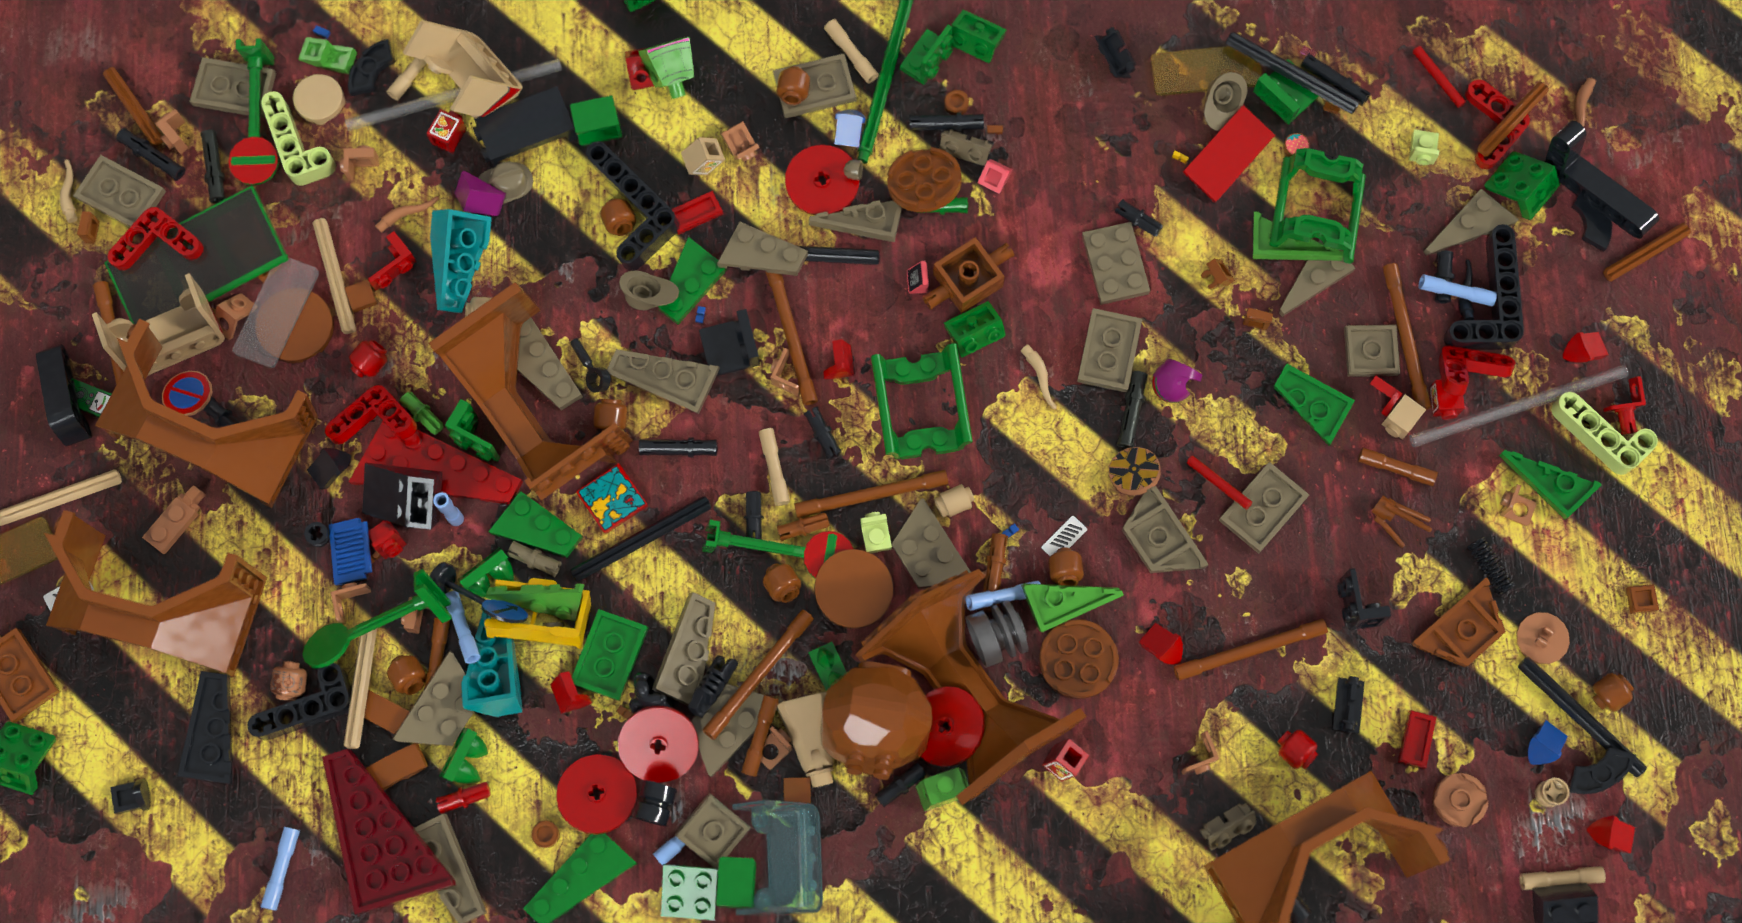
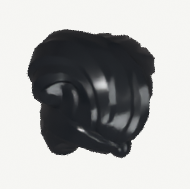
(645, 696)

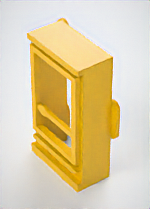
(532, 632)

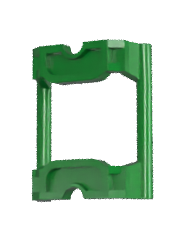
(1309, 226)
(925, 370)

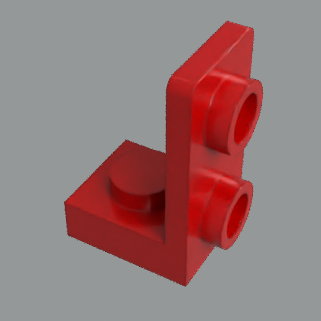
(401, 264)
(386, 540)

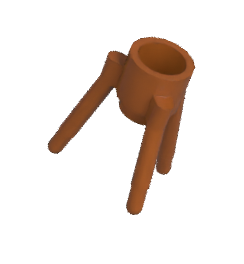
(1388, 508)

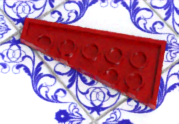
(461, 472)

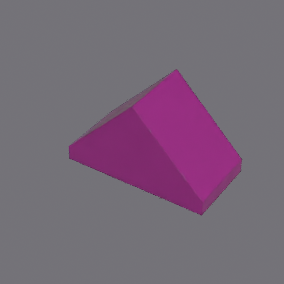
(478, 195)

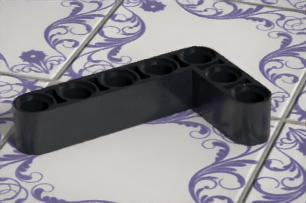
(1594, 185)
(638, 199)
(1505, 298)

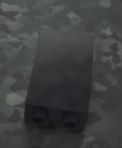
(524, 125)

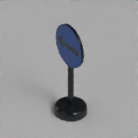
(445, 576)

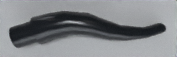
(1465, 306)

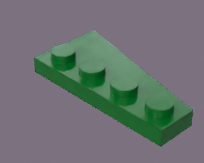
(585, 872)

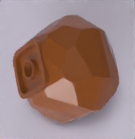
(875, 719)

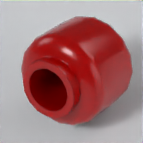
(368, 358)
(1297, 749)

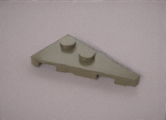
(1314, 279)

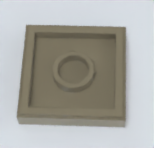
(1371, 350)
(712, 830)

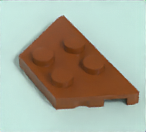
(1465, 628)

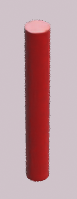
(1439, 76)
(1219, 482)

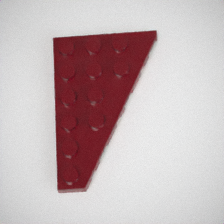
(378, 845)

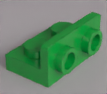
(976, 35)
(975, 328)

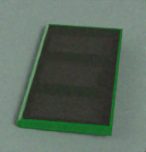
(237, 248)

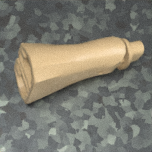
(803, 723)

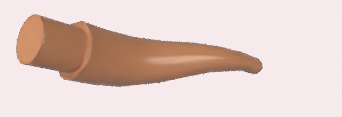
(1582, 98)
(395, 214)

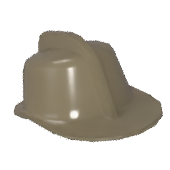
(1224, 99)
(509, 178)
(647, 291)

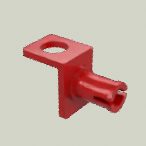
(637, 72)
(1626, 411)

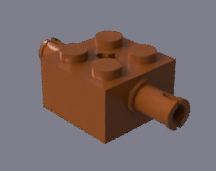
(968, 260)

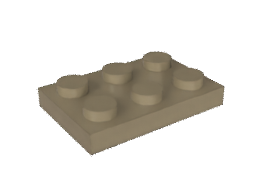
(226, 86)
(828, 87)
(118, 191)
(1115, 263)
(1109, 350)
(1273, 503)

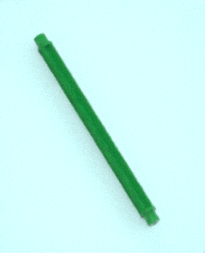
(884, 80)

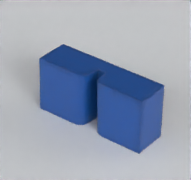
(321, 31)
(700, 314)
(1011, 530)

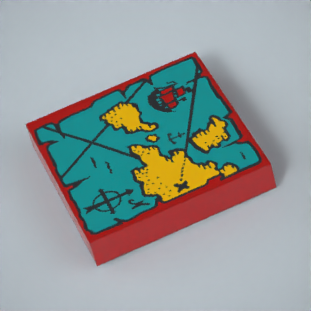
(612, 498)

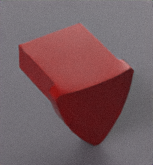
(1585, 348)
(843, 361)
(1389, 391)
(1163, 644)
(567, 695)
(1612, 834)

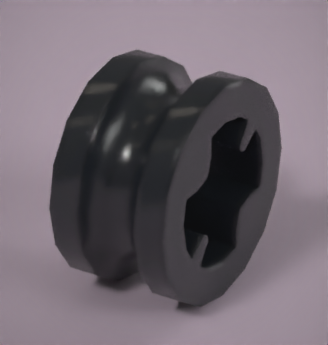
(323, 529)

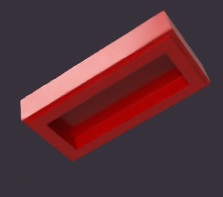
(697, 211)
(1417, 739)

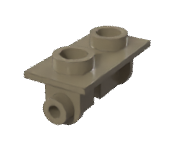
(973, 150)
(1240, 821)

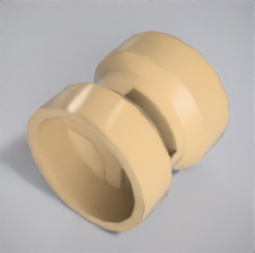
(1557, 790)

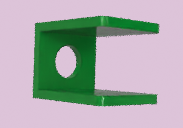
(596, 120)
(736, 882)

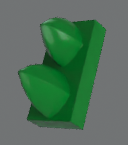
(495, 564)
(827, 664)
(456, 767)

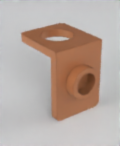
(233, 311)
(776, 369)
(1508, 501)
(348, 590)
(781, 741)
(1204, 766)

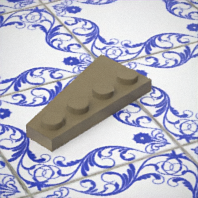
(543, 368)

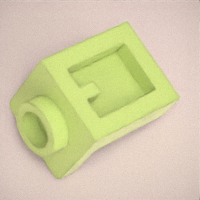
(1424, 147)
(875, 532)

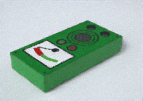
(91, 398)

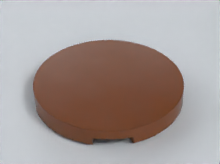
(924, 180)
(310, 332)
(853, 588)
(1078, 659)

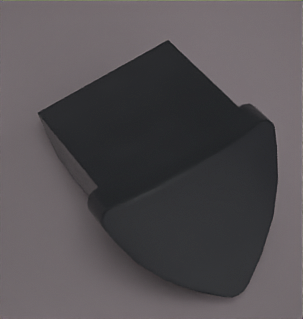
(329, 466)
(131, 796)

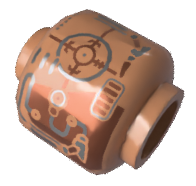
(288, 681)

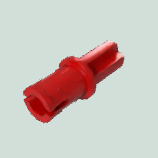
(463, 797)

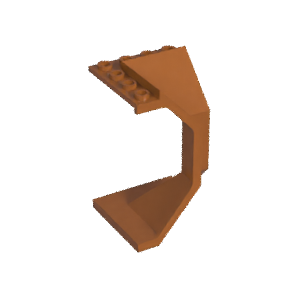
(484, 358)
(246, 454)
(197, 626)
(930, 638)
(1265, 872)

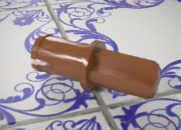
(803, 526)

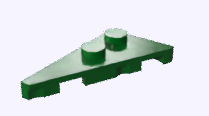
(1558, 488)

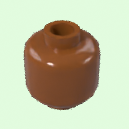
(793, 85)
(618, 217)
(608, 413)
(1066, 567)
(782, 582)
(406, 674)
(1612, 692)

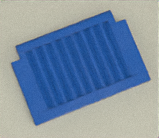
(350, 551)

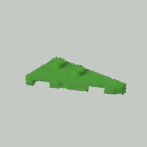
(1289, 249)
(542, 599)
(1060, 603)

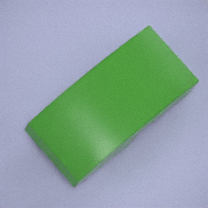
(327, 56)

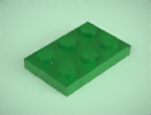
(609, 655)

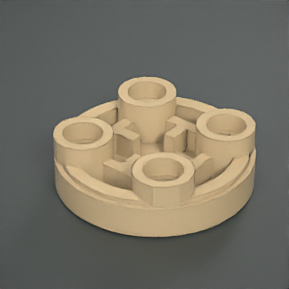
(318, 98)

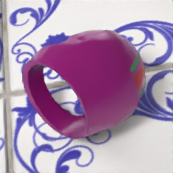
(1171, 379)

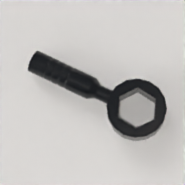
(592, 371)

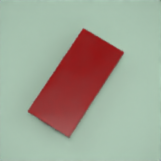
(1228, 153)

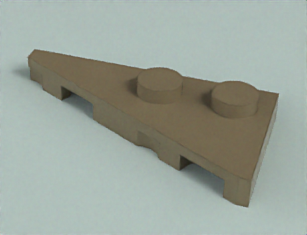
(870, 220)
(1474, 220)

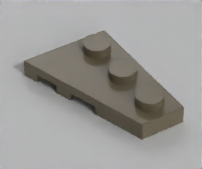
(761, 251)

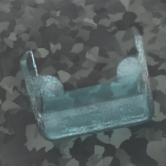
(792, 857)

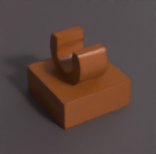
(1219, 272)

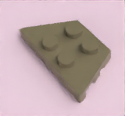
(1161, 536)
(927, 549)
(439, 710)
(733, 736)

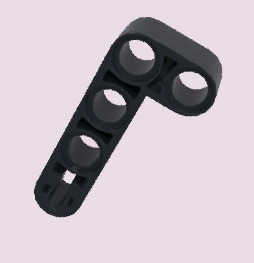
(60, 396)
(301, 707)

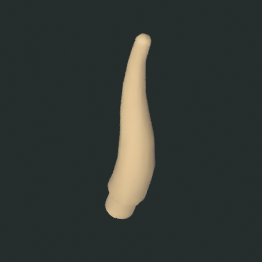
(65, 195)
(1042, 374)

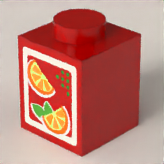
(446, 130)
(1443, 403)
(1065, 760)

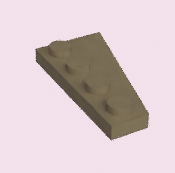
(670, 379)
(687, 652)
(463, 898)

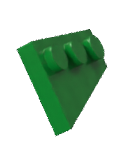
(694, 277)
(1314, 401)
(535, 526)

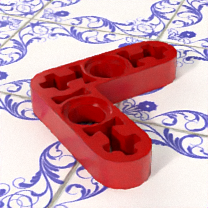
(1496, 96)
(157, 229)
(1458, 361)
(377, 407)

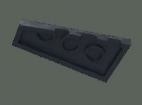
(209, 738)

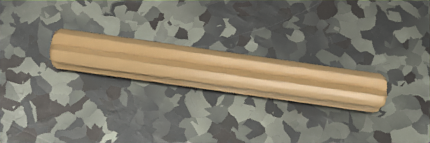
(334, 276)
(59, 497)
(360, 690)

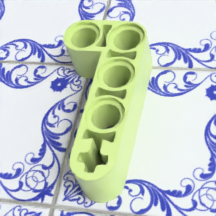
(289, 137)
(1602, 429)

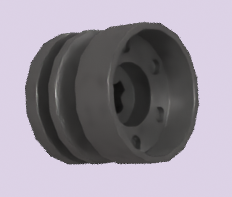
(997, 633)

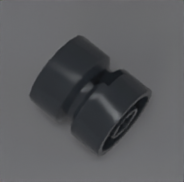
(655, 802)

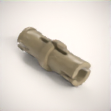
(534, 559)

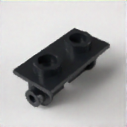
(1120, 63)
(1348, 704)

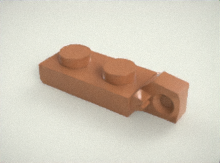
(174, 520)

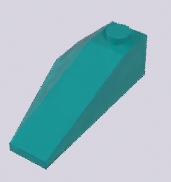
(456, 251)
(492, 681)

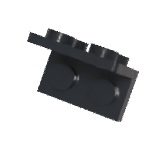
(730, 345)
(1353, 613)

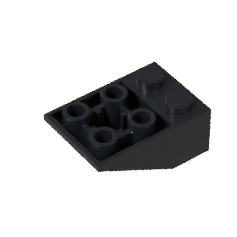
(401, 495)
(1565, 904)

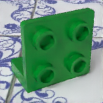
(927, 55)
(1283, 95)
(1525, 181)
(462, 426)
(21, 754)

